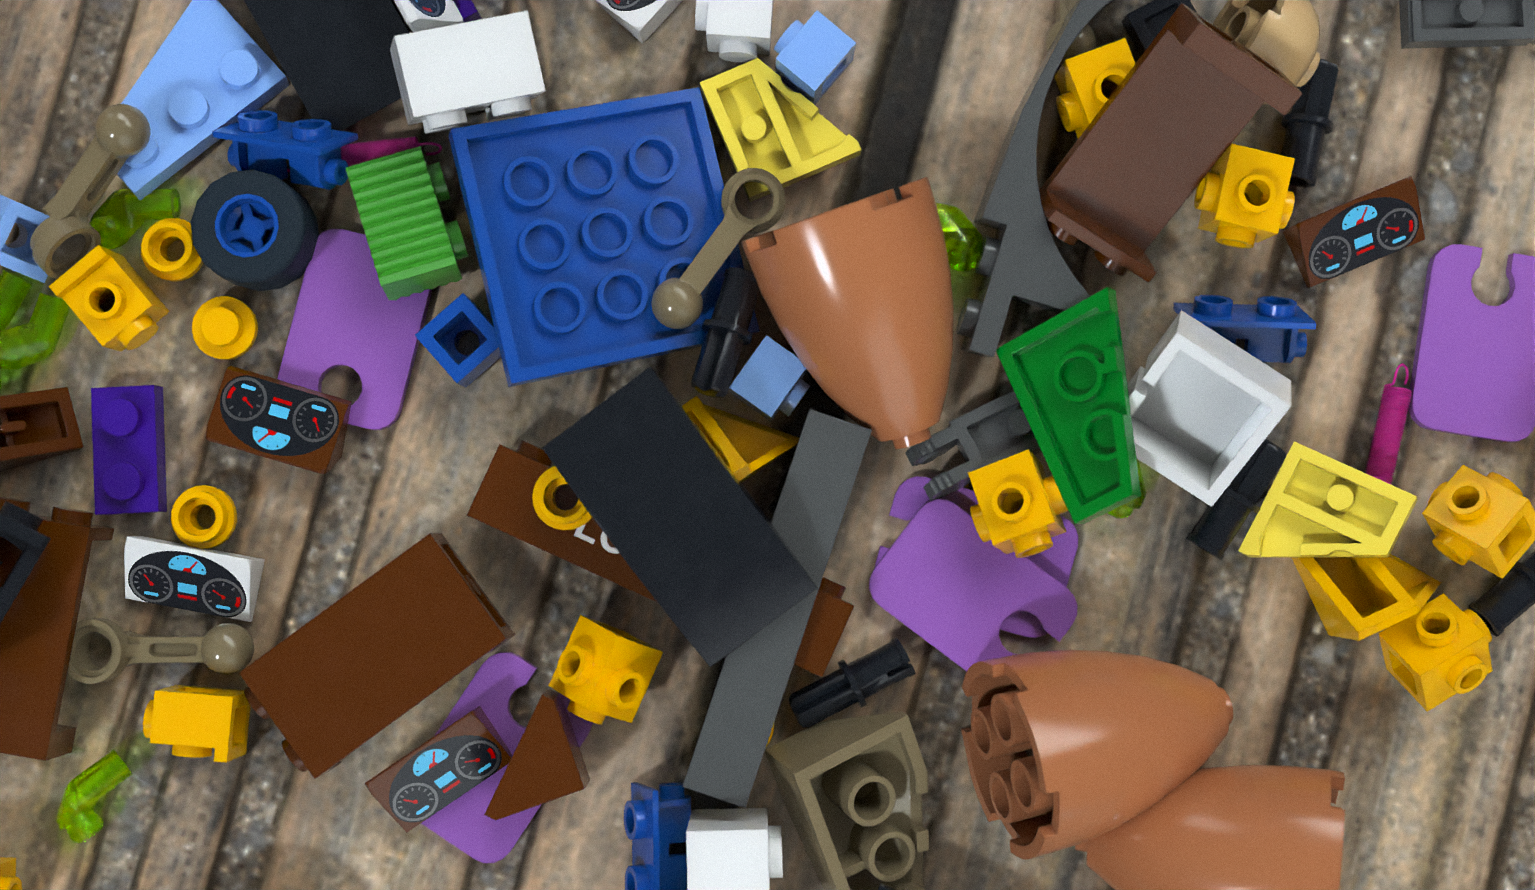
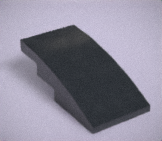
(334, 53)
(679, 517)

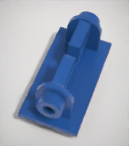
(309, 144)
(1268, 327)
(652, 823)

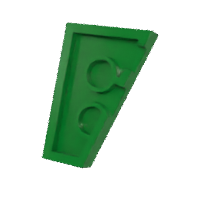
(1078, 403)

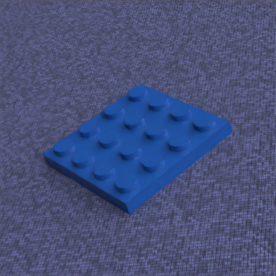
(583, 224)

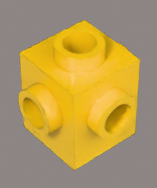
(1089, 82)
(1245, 196)
(1006, 487)
(1481, 520)
(1438, 652)
(604, 671)

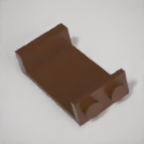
(1158, 140)
(41, 632)
(374, 655)

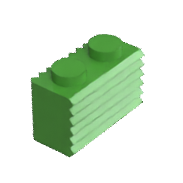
(405, 222)

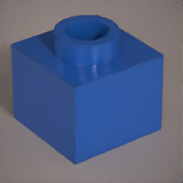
(443, 335)

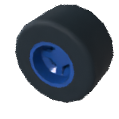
(234, 219)

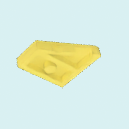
(773, 127)
(1326, 511)

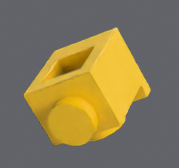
(94, 281)
(199, 720)

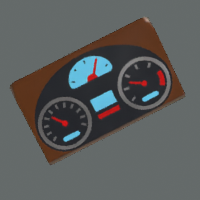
(1356, 232)
(279, 420)
(440, 770)

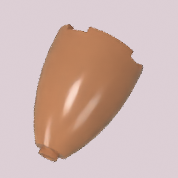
(867, 307)
(1103, 734)
(1231, 833)

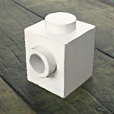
(736, 27)

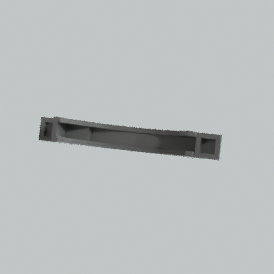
(1022, 257)

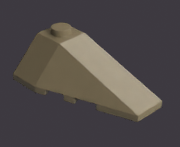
(857, 800)

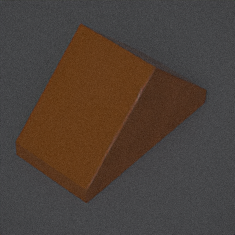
(37, 427)
(544, 763)

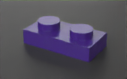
(128, 450)

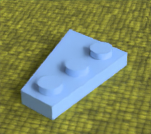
(193, 86)

